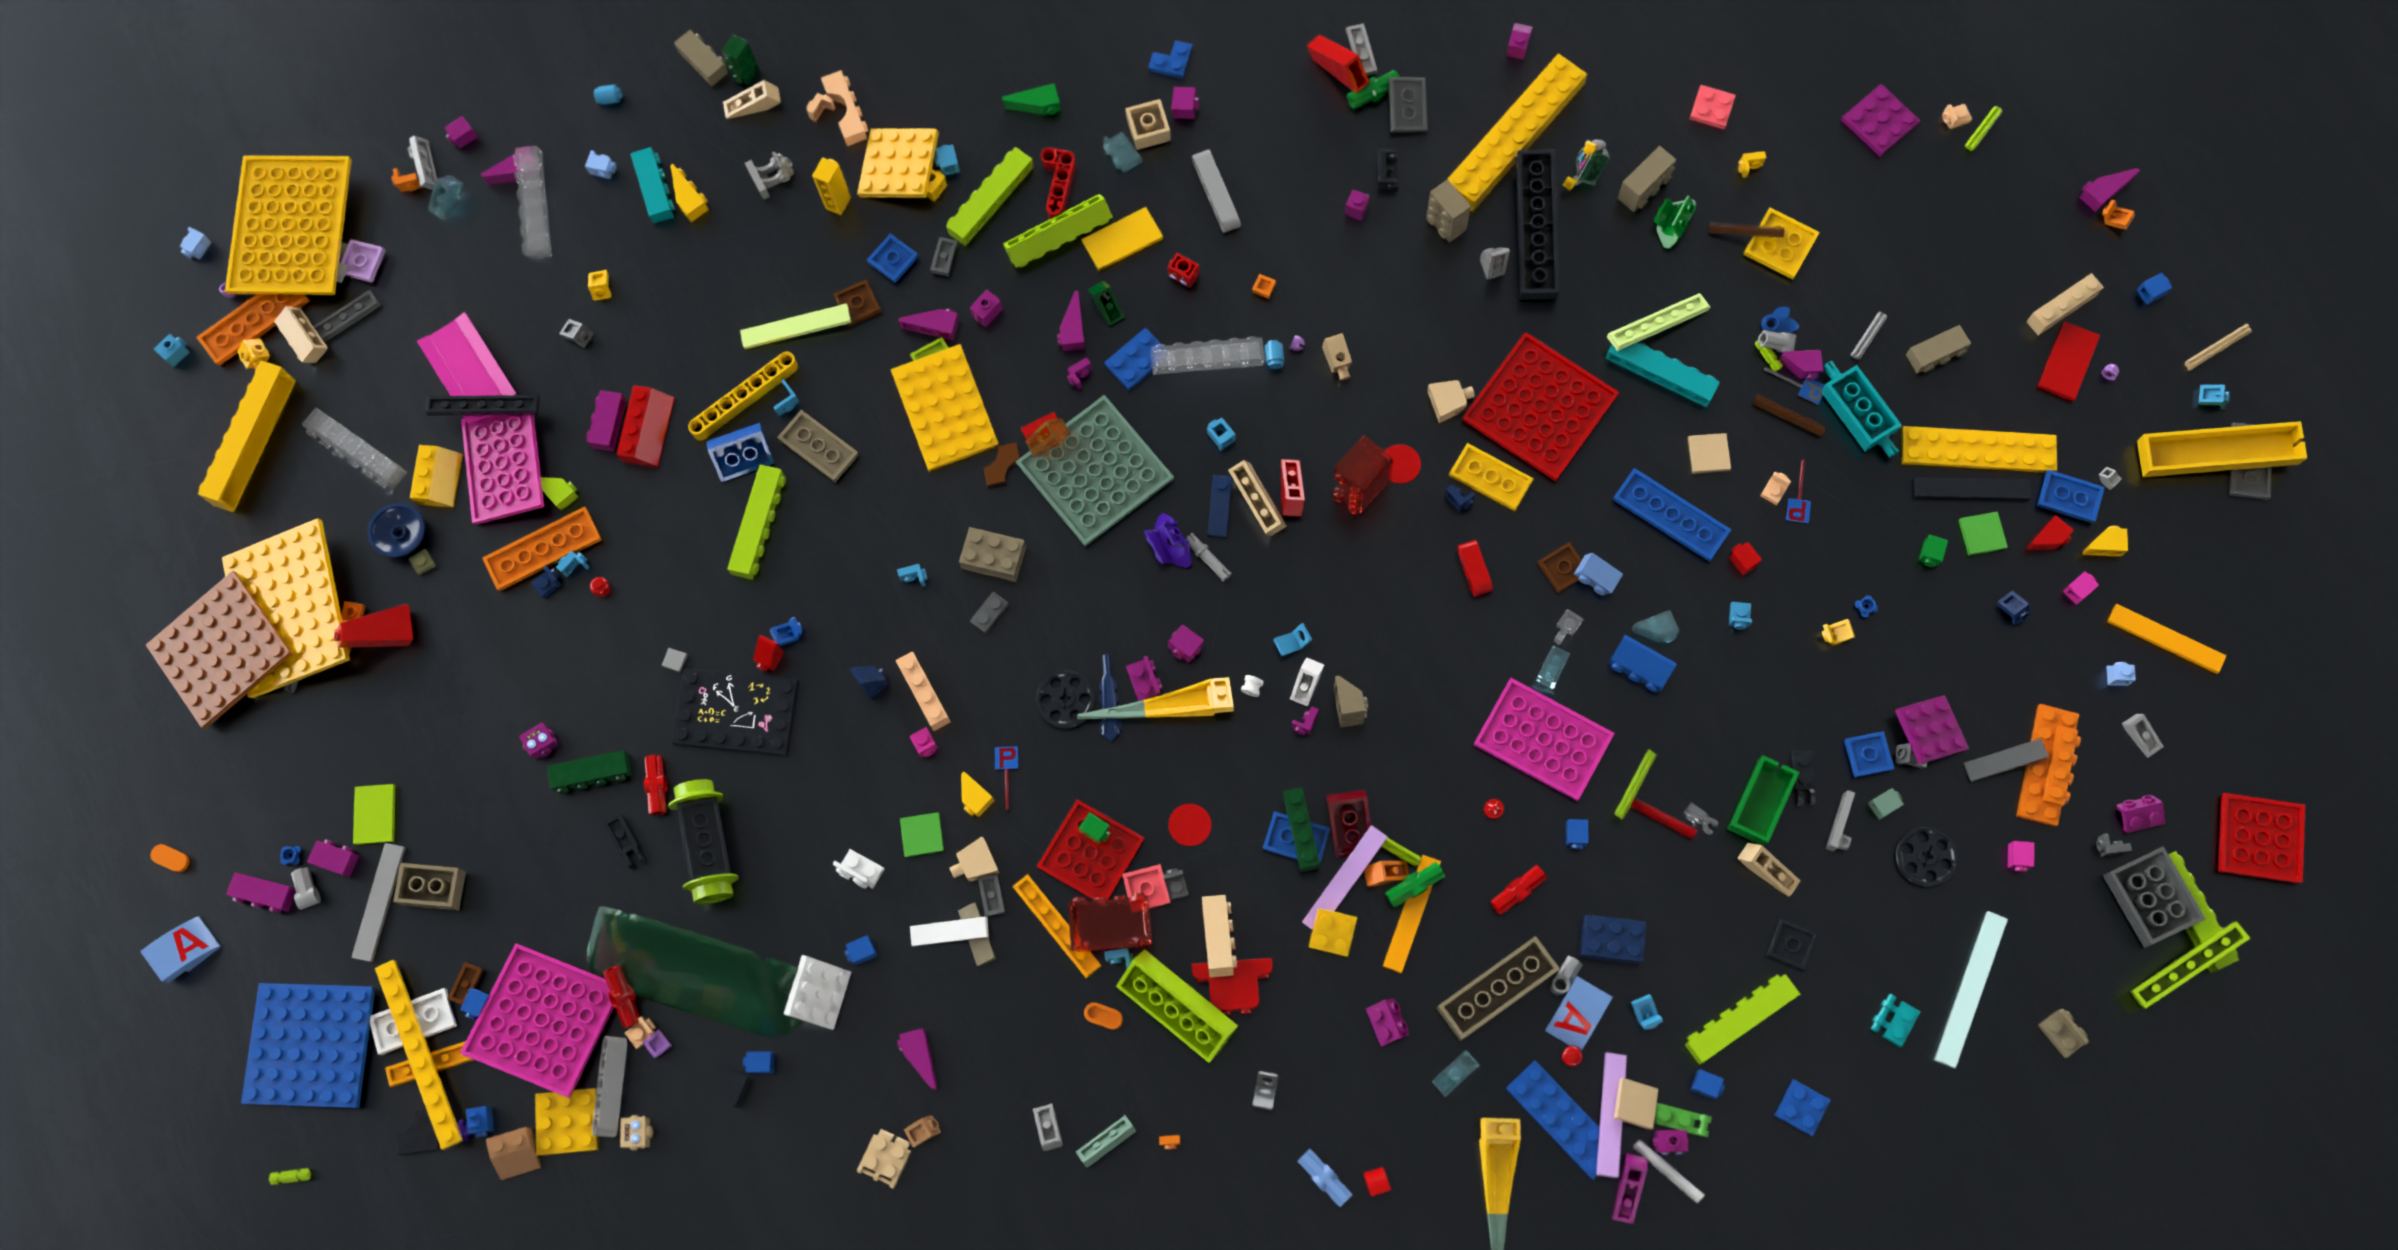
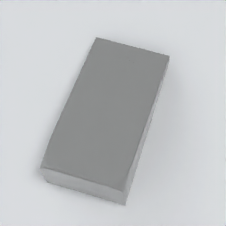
(2143, 734)
(1047, 1127)

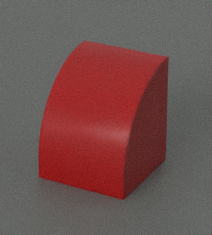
(1377, 1181)

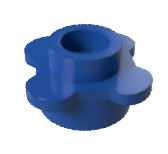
(1867, 600)
(286, 851)

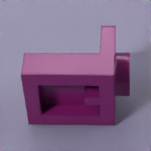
(1078, 370)
(1309, 719)

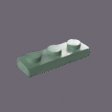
(1106, 1141)

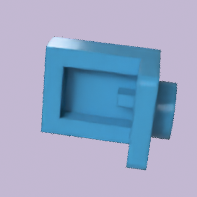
(570, 562)
(1646, 1012)

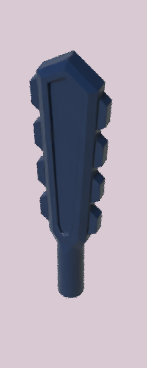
(1112, 726)

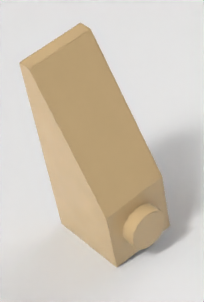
(753, 100)
(1767, 867)

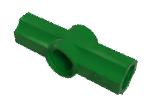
(1373, 91)
(1415, 884)

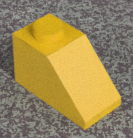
(2109, 543)
(974, 796)

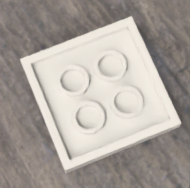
(817, 992)

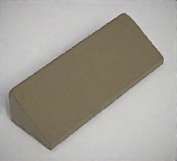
(980, 947)

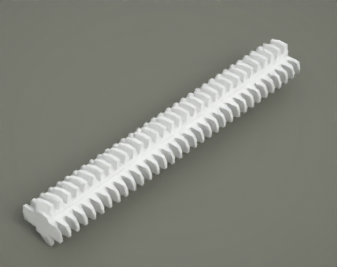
(1668, 1170)

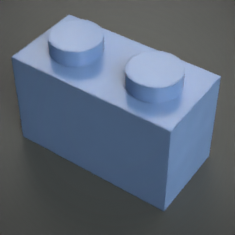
(1598, 574)

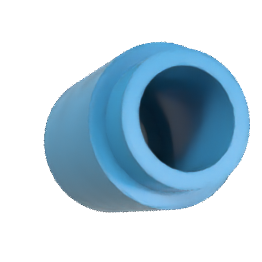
(608, 94)
(1274, 354)

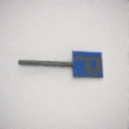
(1809, 390)

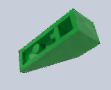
(1037, 100)

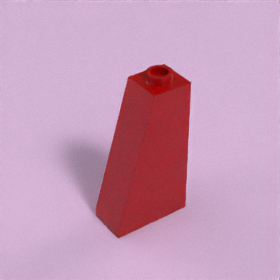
(1339, 62)
(378, 629)

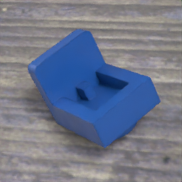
(787, 632)

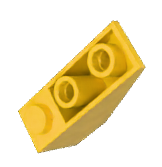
(687, 198)

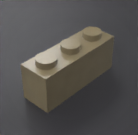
(701, 57)
(1938, 349)

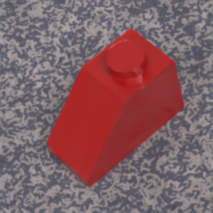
(2052, 535)
(767, 654)

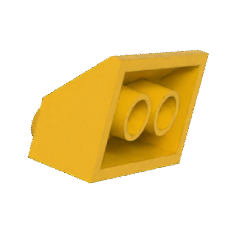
(436, 476)

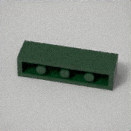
(589, 771)
(1301, 829)

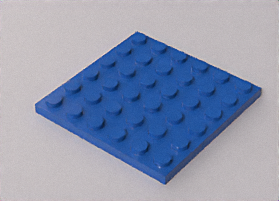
(308, 1045)

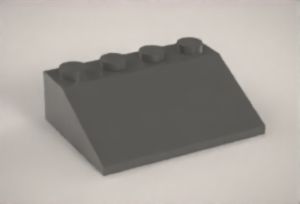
(2154, 897)

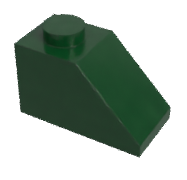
(1106, 302)

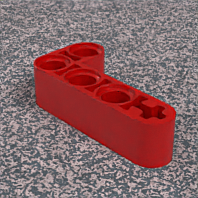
(1058, 186)

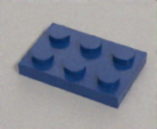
(1133, 360)
(2070, 496)
(1280, 839)

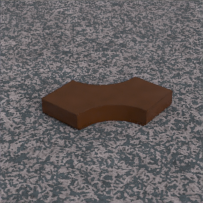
(997, 471)

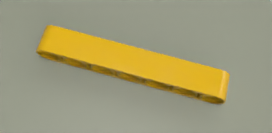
(746, 387)

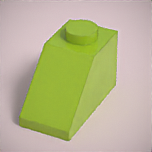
(559, 491)

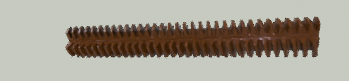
(1746, 230)
(1786, 413)

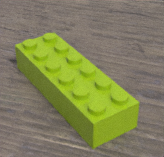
(1176, 1005)

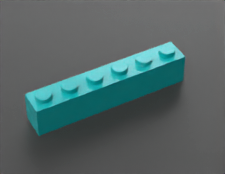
(1665, 372)

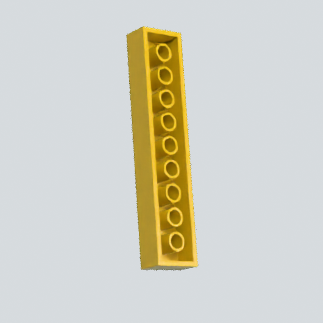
(1517, 130)

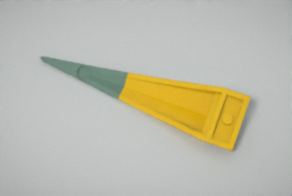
(1195, 700)
(1499, 1155)

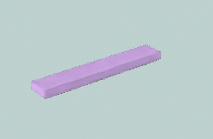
(1348, 874)
(1610, 1128)

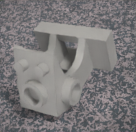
(760, 177)

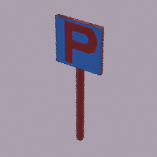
(1798, 509)
(1006, 759)

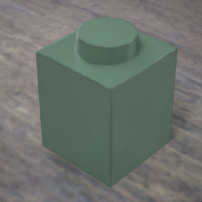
(1886, 803)

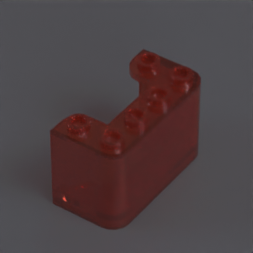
(1362, 475)
(1110, 923)

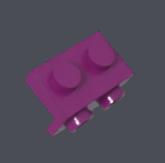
(2141, 813)
(1387, 1021)

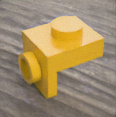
(1838, 632)

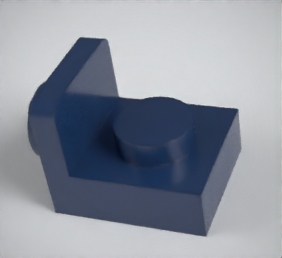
(1457, 498)
(546, 582)
(2015, 607)

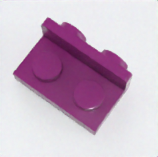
(1143, 679)

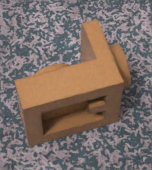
(922, 1130)

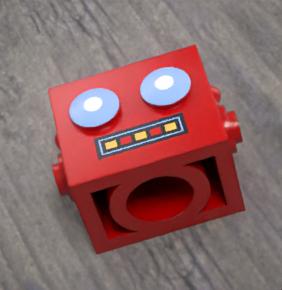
(1183, 270)

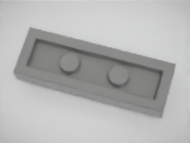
(1360, 45)

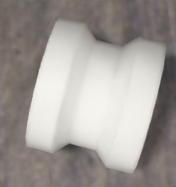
(1252, 686)

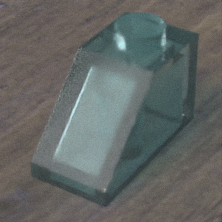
(445, 195)
(1658, 628)
(1552, 667)

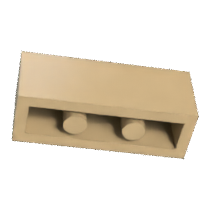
(301, 334)

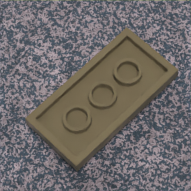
(818, 446)

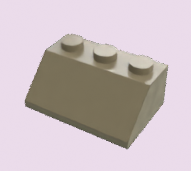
(1349, 703)

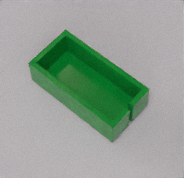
(1763, 801)

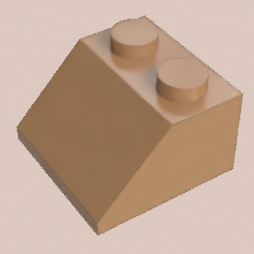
(513, 1153)

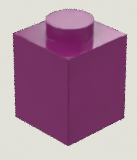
(460, 132)
(1357, 205)

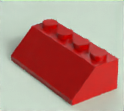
(645, 427)

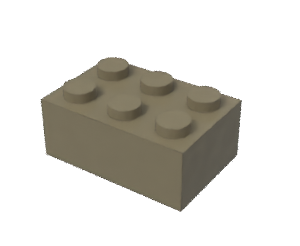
(1647, 179)
(1448, 211)
(992, 554)
(429, 886)

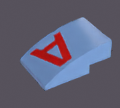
(180, 949)
(1578, 1013)

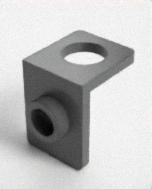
(1265, 1091)

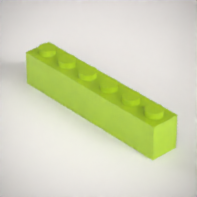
(989, 196)
(1058, 230)
(756, 522)
(2207, 928)
(2189, 965)
(1742, 1019)

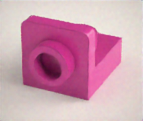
(924, 742)

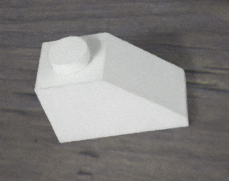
(1306, 681)

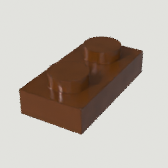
(468, 978)

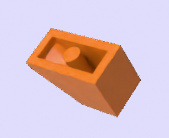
(1386, 872)

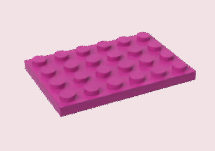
(502, 466)
(1544, 739)

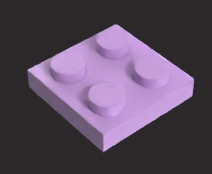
(363, 260)

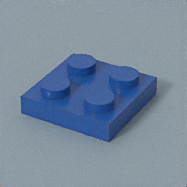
(892, 258)
(1869, 754)
(1802, 1107)

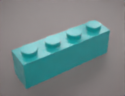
(652, 185)

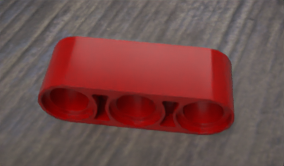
(1475, 568)

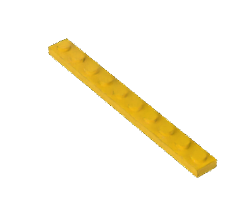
(418, 1055)

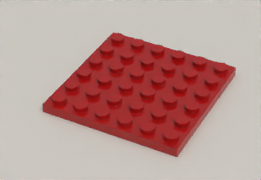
(1540, 406)

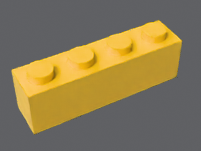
(831, 186)

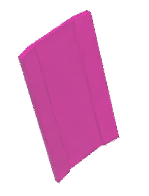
(464, 362)

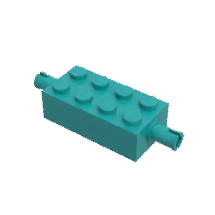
(1861, 408)

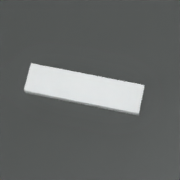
(949, 931)

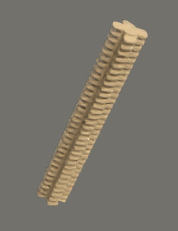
(2218, 346)

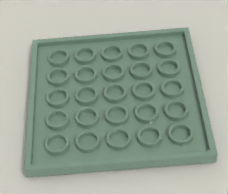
(1096, 471)

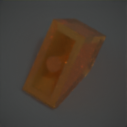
(1047, 436)

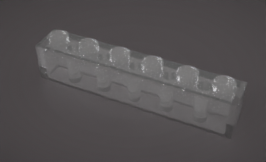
(532, 202)
(1207, 355)
(353, 448)

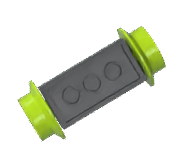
(703, 841)

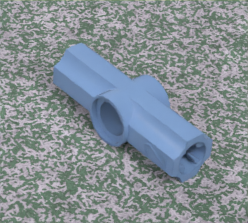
(1324, 1177)

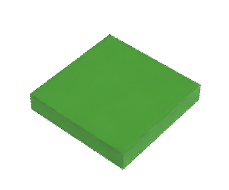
(1983, 533)
(922, 834)

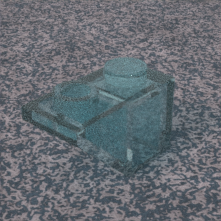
(1455, 1073)

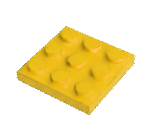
(1785, 253)
(565, 1123)

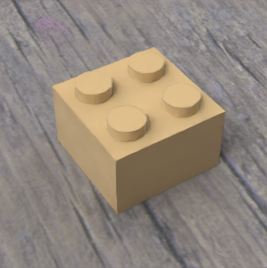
(1148, 124)

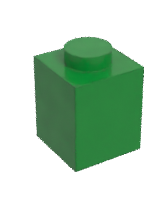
(1933, 551)
(1095, 828)

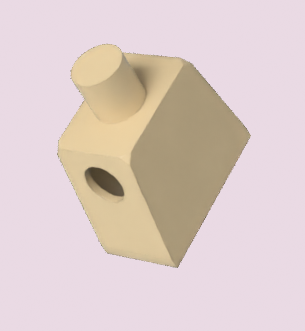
(1334, 349)
(1449, 398)
(975, 861)

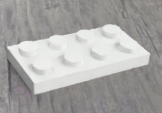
(433, 1014)

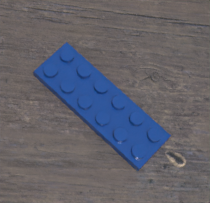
(1672, 514)
(1558, 1116)

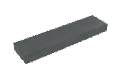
(347, 316)
(2005, 760)

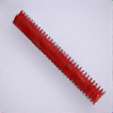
(1668, 820)

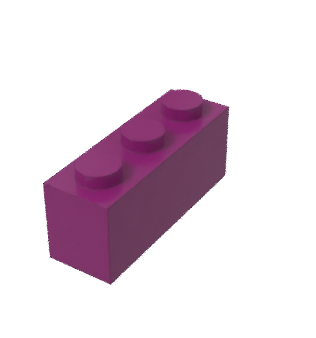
(606, 420)
(261, 893)

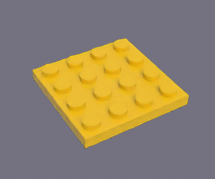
(898, 163)

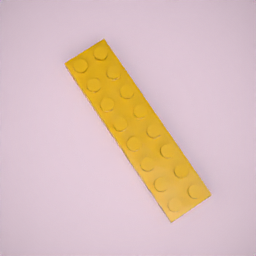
(1978, 449)

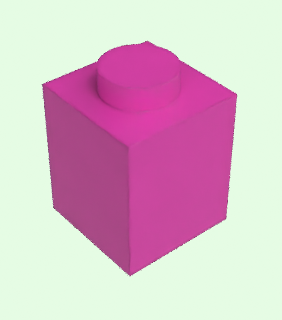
(2081, 587)
(2021, 855)

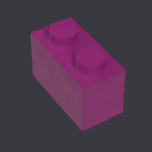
(333, 858)

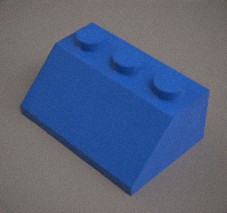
(740, 452)
(1642, 664)

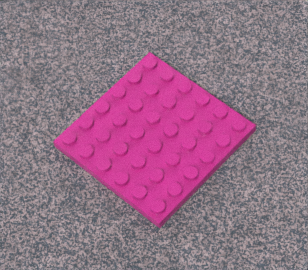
(540, 1021)

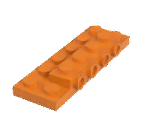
(2047, 780)

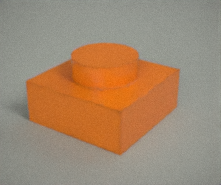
(1264, 286)
(1170, 1142)

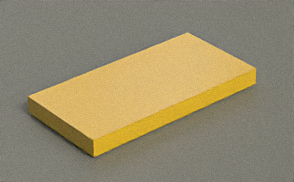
(1122, 239)
(1491, 477)

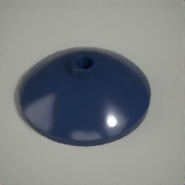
(387, 525)

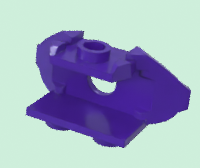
(1167, 528)

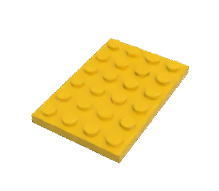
(944, 407)

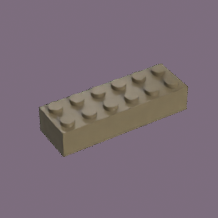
(1498, 988)

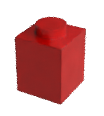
(1745, 558)

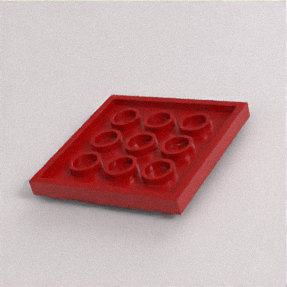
(2261, 838)
(1084, 863)

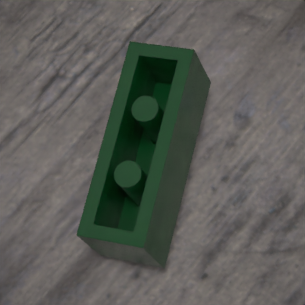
(740, 60)

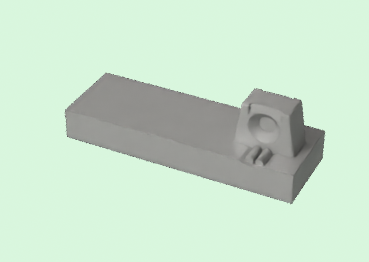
(423, 160)
(1837, 838)

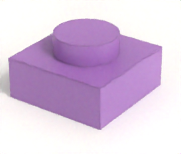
(657, 1043)

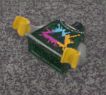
(1589, 163)

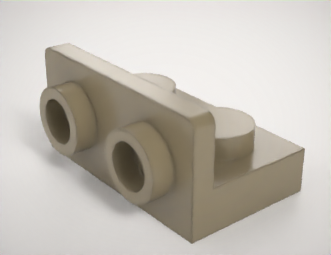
(2064, 1032)

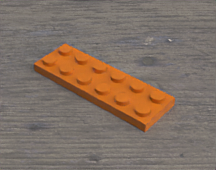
(246, 323)
(541, 549)

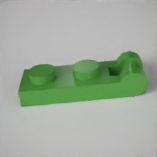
(1681, 1120)

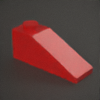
(1291, 488)

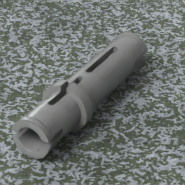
(1201, 550)

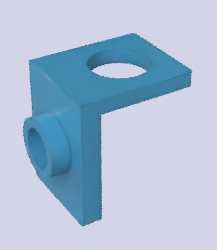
(788, 403)
(1292, 641)

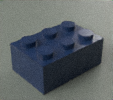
(1612, 939)

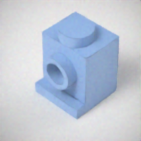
(600, 165)
(194, 244)
(2120, 674)

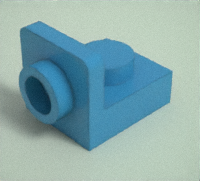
(2214, 395)
(910, 573)
(1740, 615)
(1117, 956)

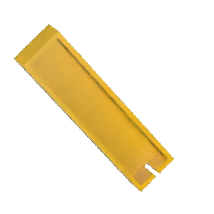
(246, 436)
(2221, 449)

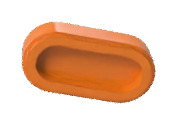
(169, 858)
(1103, 1016)

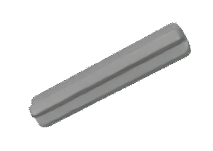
(1868, 335)

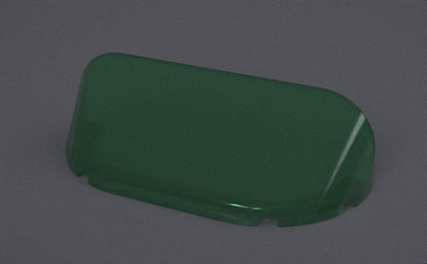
(694, 972)

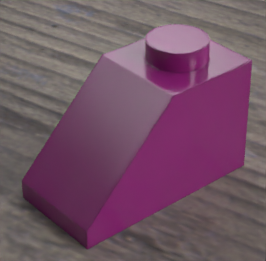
(1519, 41)
(1803, 363)

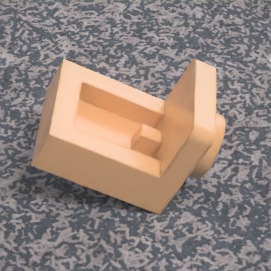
(818, 104)

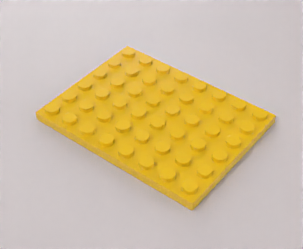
(288, 225)
(298, 594)

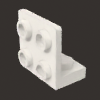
(859, 868)

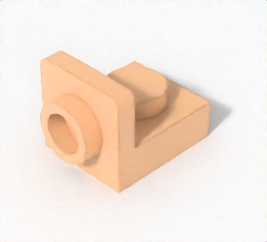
(1956, 116)
(1776, 488)
(640, 1032)

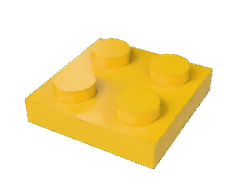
(1332, 932)

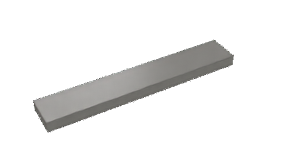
(378, 902)

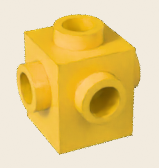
(252, 352)

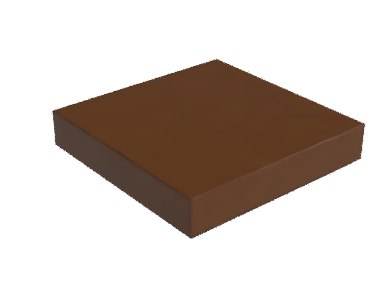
(860, 301)
(1561, 566)

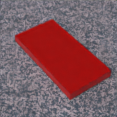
(2068, 361)

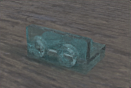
(1122, 151)

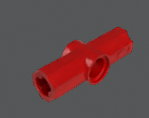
(655, 785)
(1518, 890)
(621, 996)

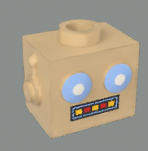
(636, 1132)

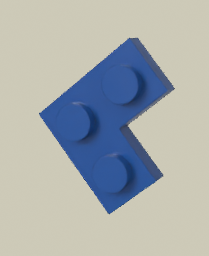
(1172, 65)

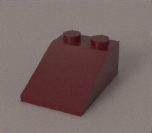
(1348, 820)

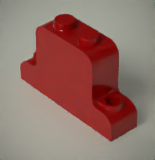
(1235, 991)

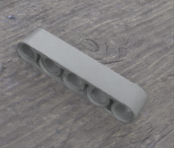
(1216, 191)
(609, 1086)

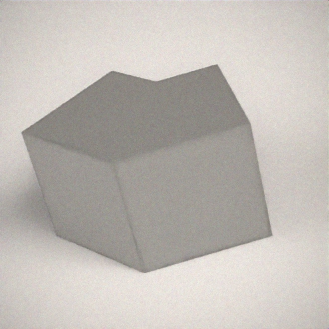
(2109, 478)

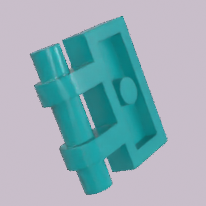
(1900, 1024)

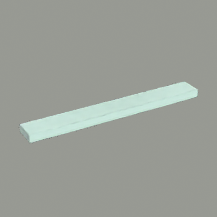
(1971, 989)

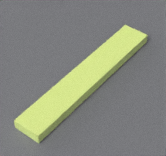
(1658, 322)
(795, 326)

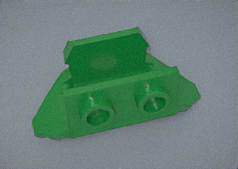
(1679, 212)

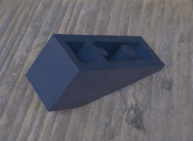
(1220, 506)
(870, 679)

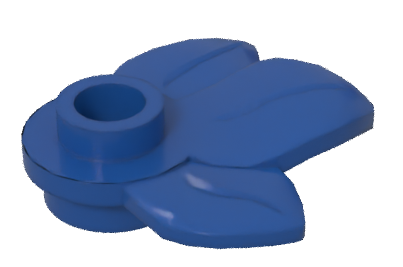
(1781, 321)

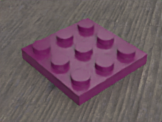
(1880, 120)
(1931, 729)

